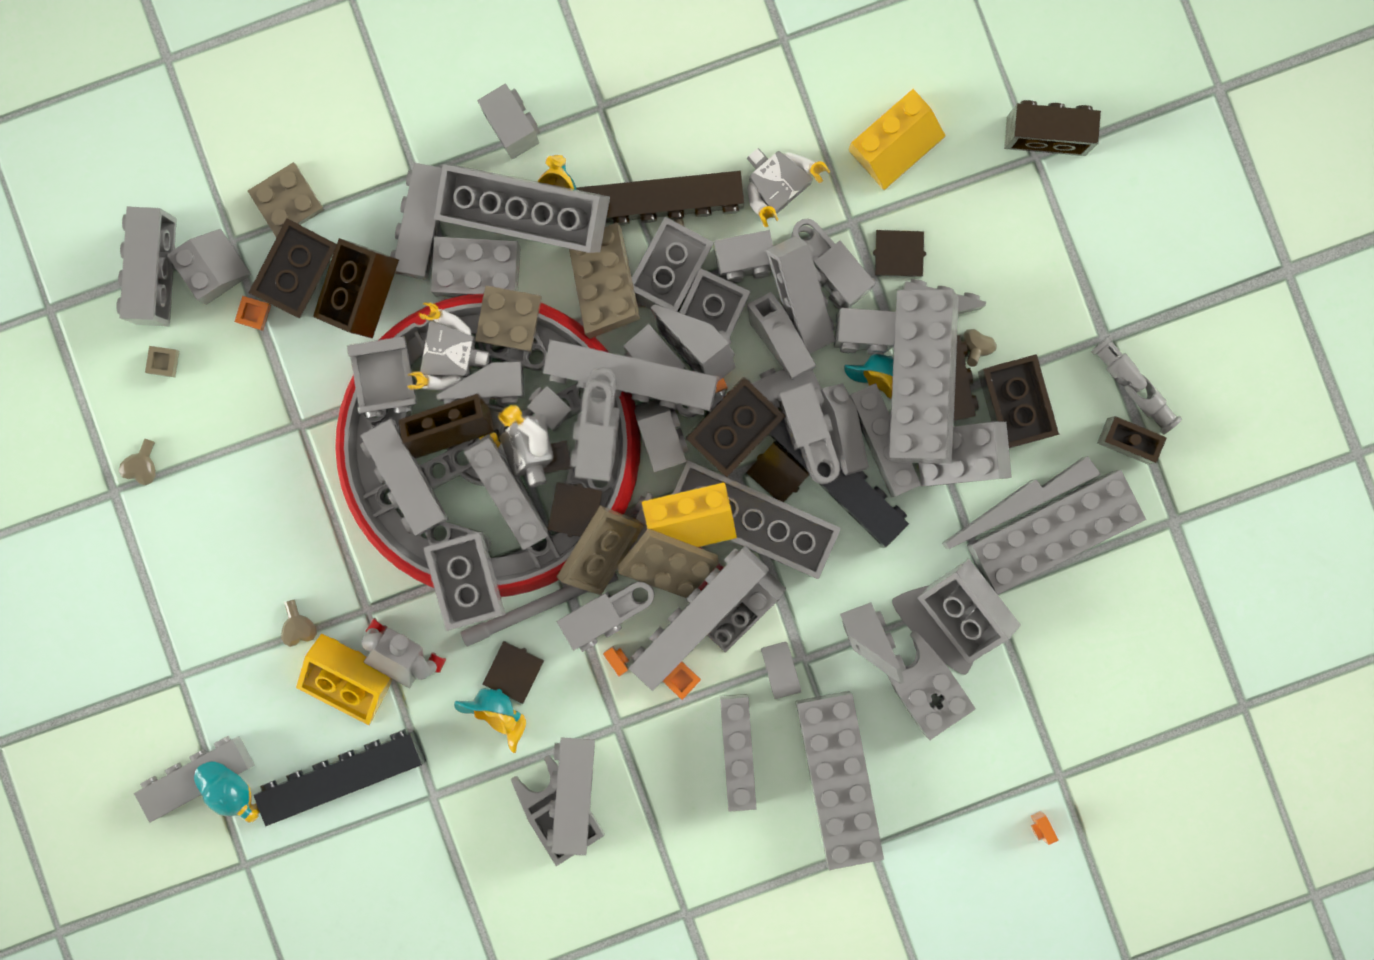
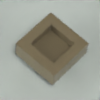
(162, 361)

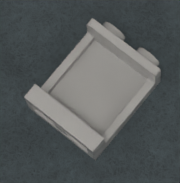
(381, 376)

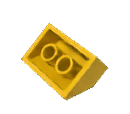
(897, 139)
(693, 516)
(343, 679)

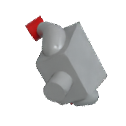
(397, 655)

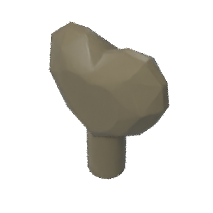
(978, 346)
(139, 465)
(296, 627)

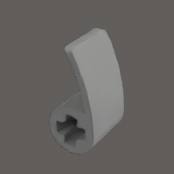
(781, 670)

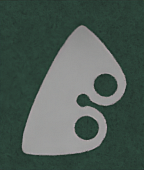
(919, 619)

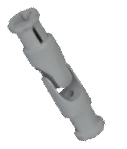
(1129, 376)

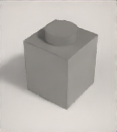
(548, 403)

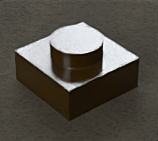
(561, 458)

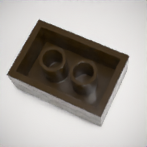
(1052, 128)
(293, 268)
(355, 288)
(1019, 397)
(735, 426)

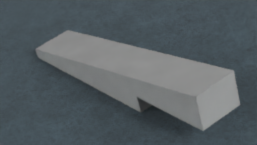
(1026, 498)

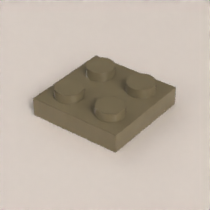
(285, 196)
(508, 318)

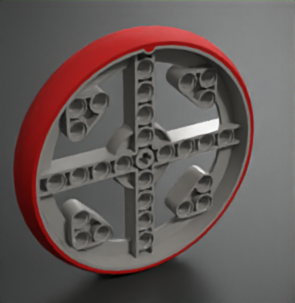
(383, 523)

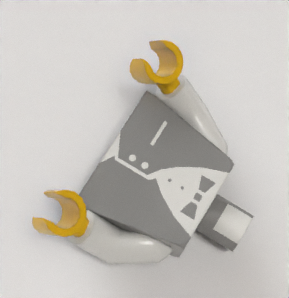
(779, 181)
(447, 352)
(525, 444)

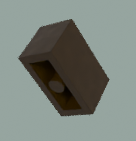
(1131, 440)

